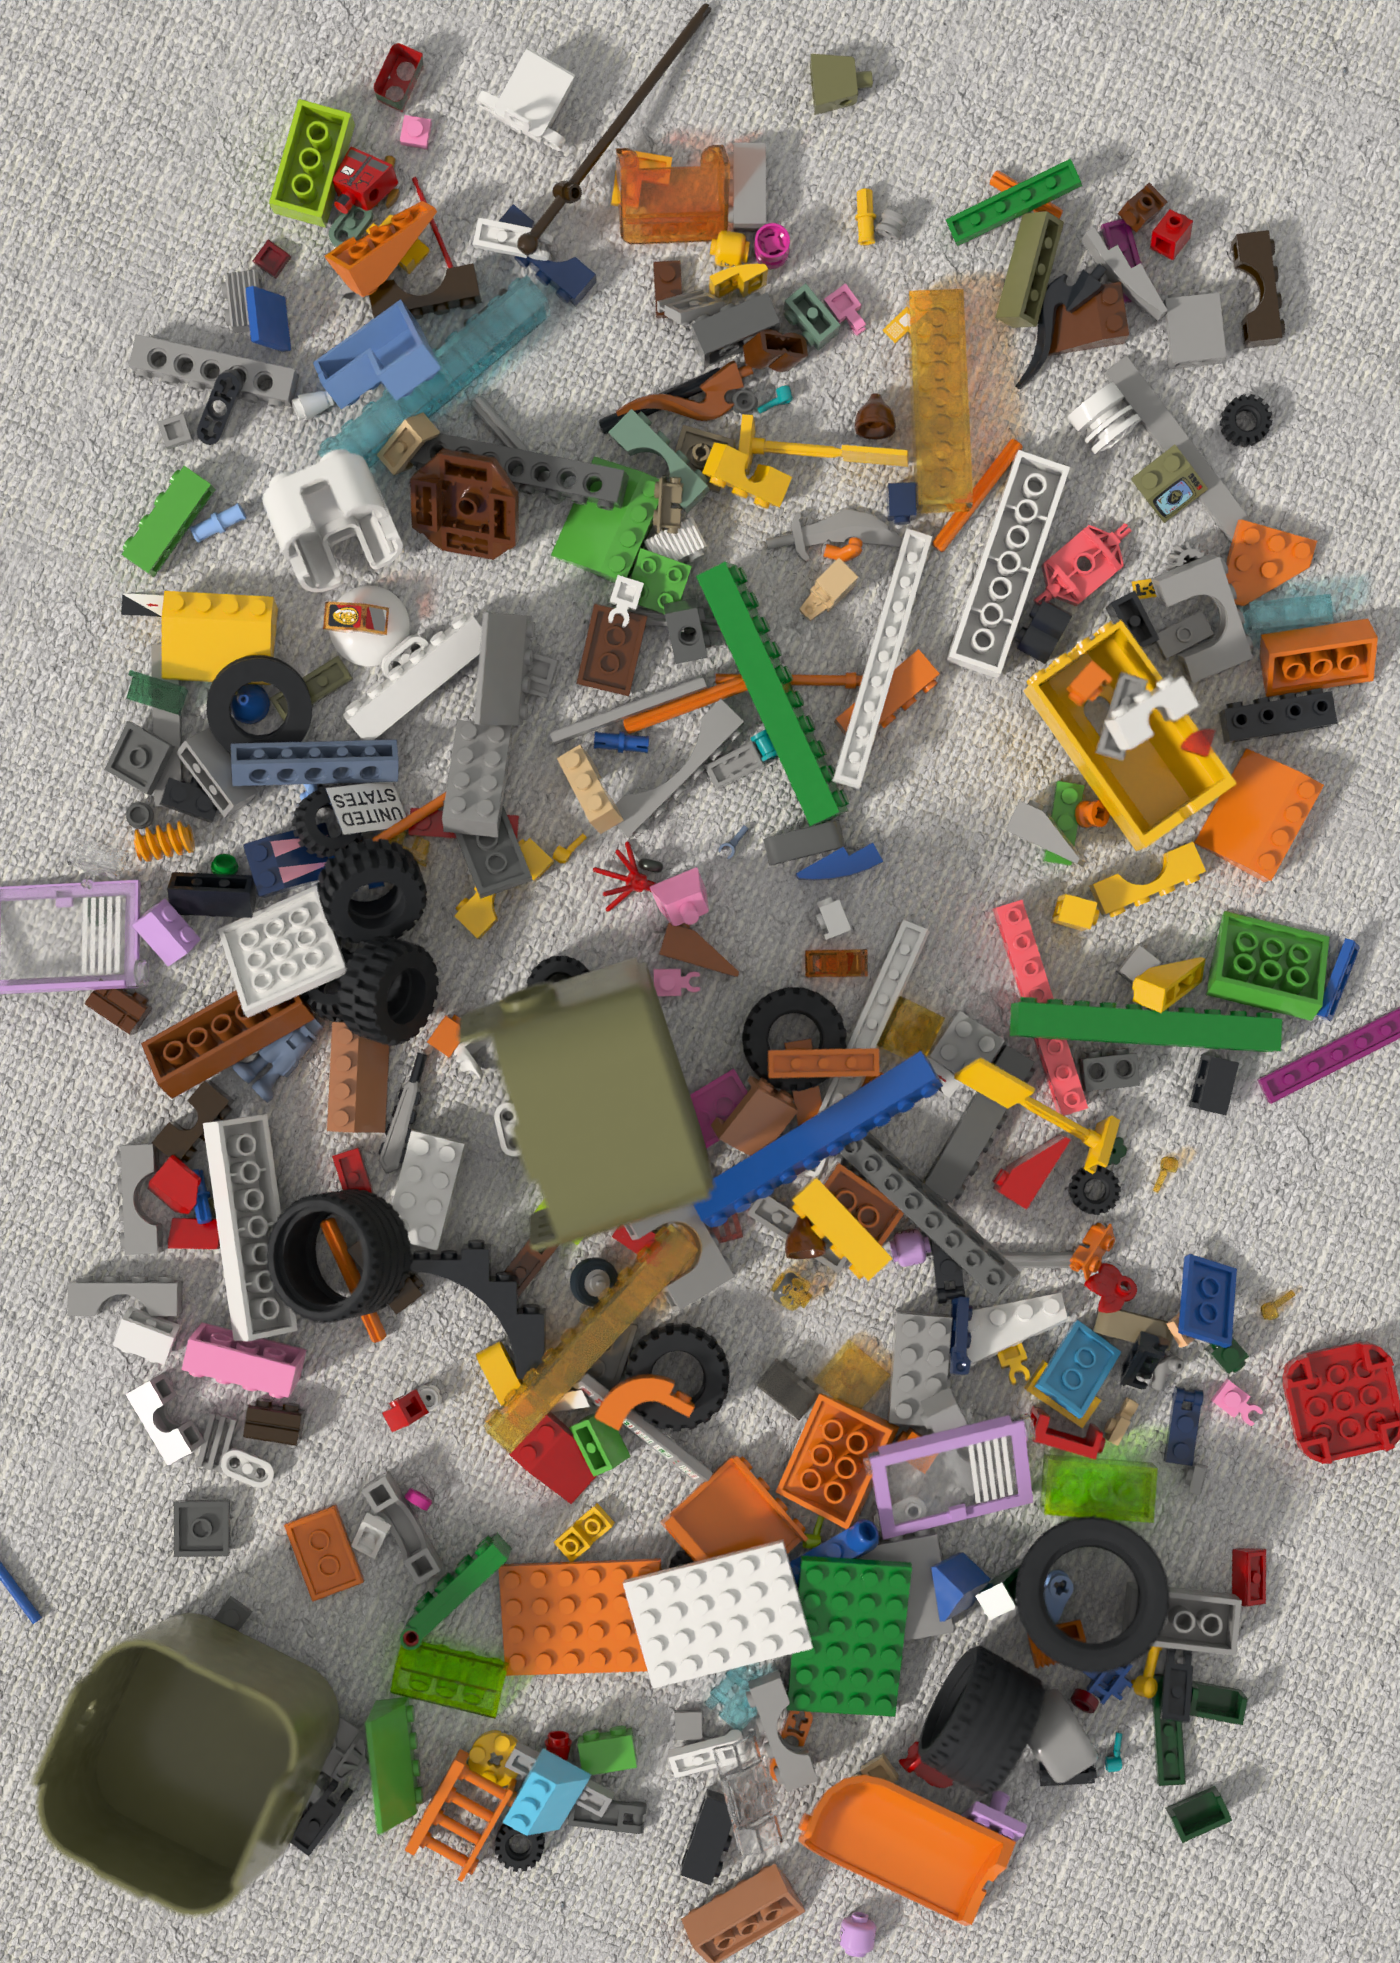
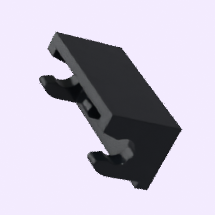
(1213, 1084)
(1143, 1359)

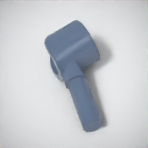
(734, 841)

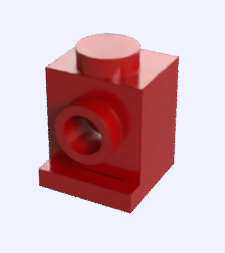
(405, 1410)

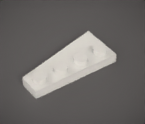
(1011, 1323)

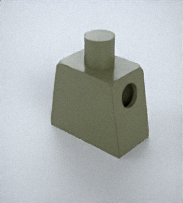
(836, 82)

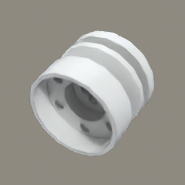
(1104, 418)

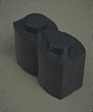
(1043, 631)

